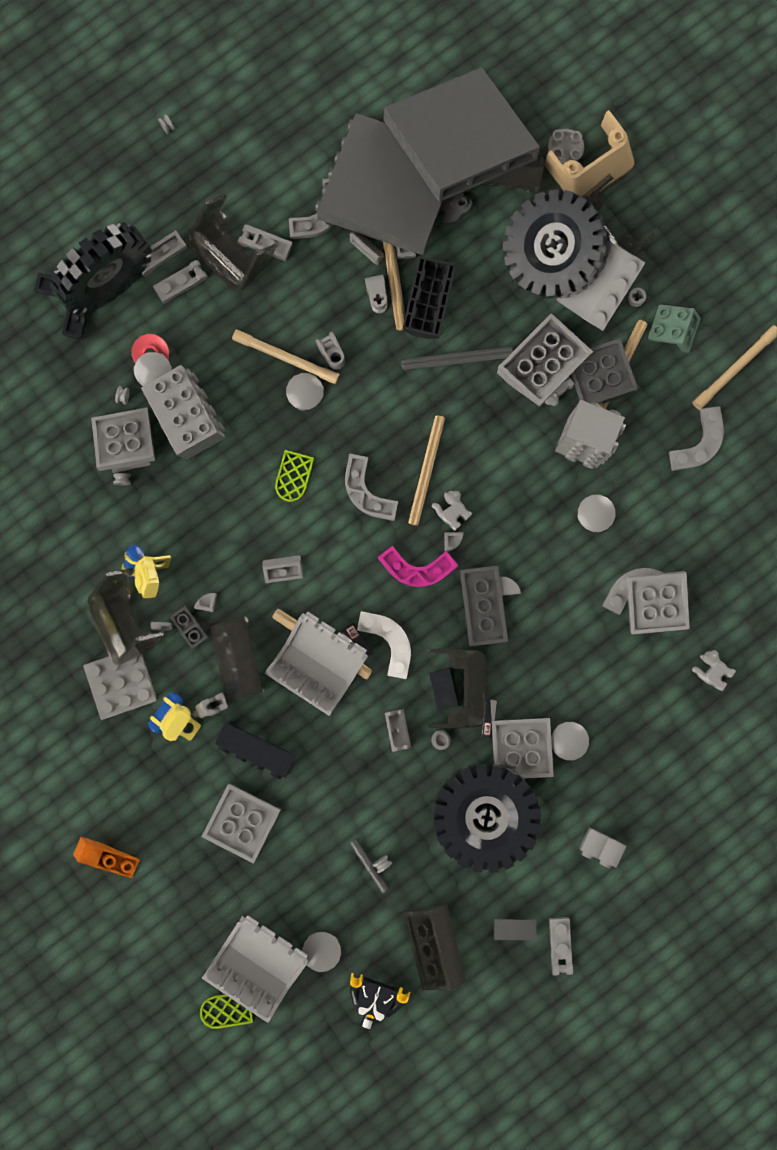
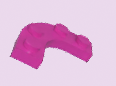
(414, 575)

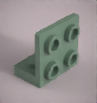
(675, 326)

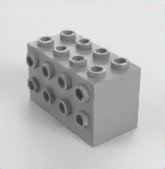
(184, 412)
(590, 434)

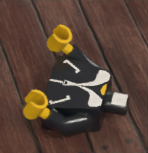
(375, 999)

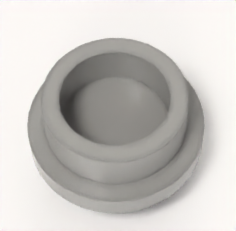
(441, 740)

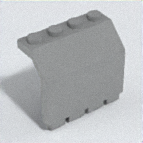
(317, 663)
(255, 968)

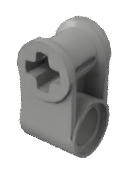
(377, 291)
(329, 349)

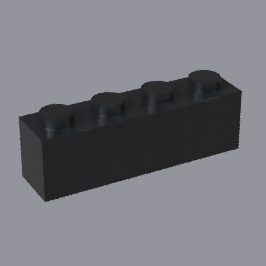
(256, 750)

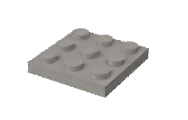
(123, 439)
(658, 602)
(119, 686)
(523, 746)
(241, 823)

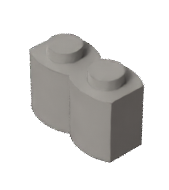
(602, 847)

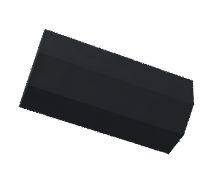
(428, 298)

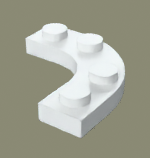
(394, 636)

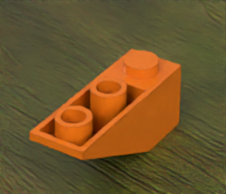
(105, 857)

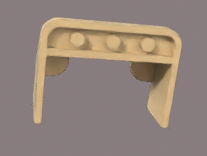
(617, 162)

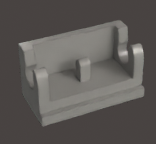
(397, 730)

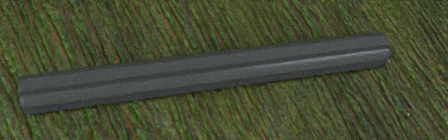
(456, 358)

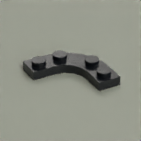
(74, 323)

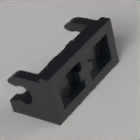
(444, 689)

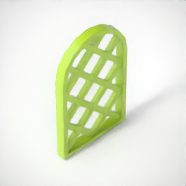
(298, 455)
(223, 1025)

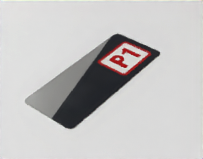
(356, 637)
(489, 715)

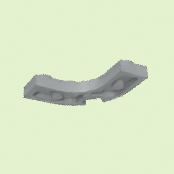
(308, 226)
(708, 446)
(359, 494)
(618, 593)

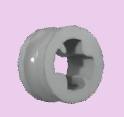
(166, 124)
(632, 302)
(122, 395)
(121, 479)
(382, 864)

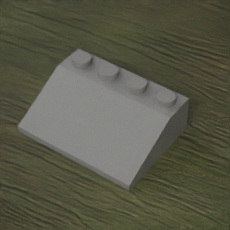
(603, 296)
(544, 360)

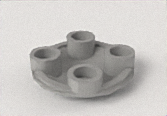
(566, 145)
(150, 367)
(304, 391)
(596, 513)
(569, 741)
(322, 951)

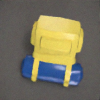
(145, 570)
(172, 719)

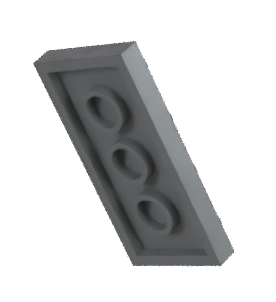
(483, 606)

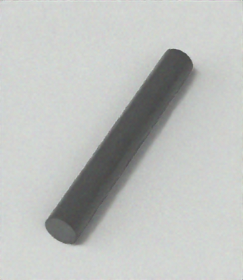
(368, 865)

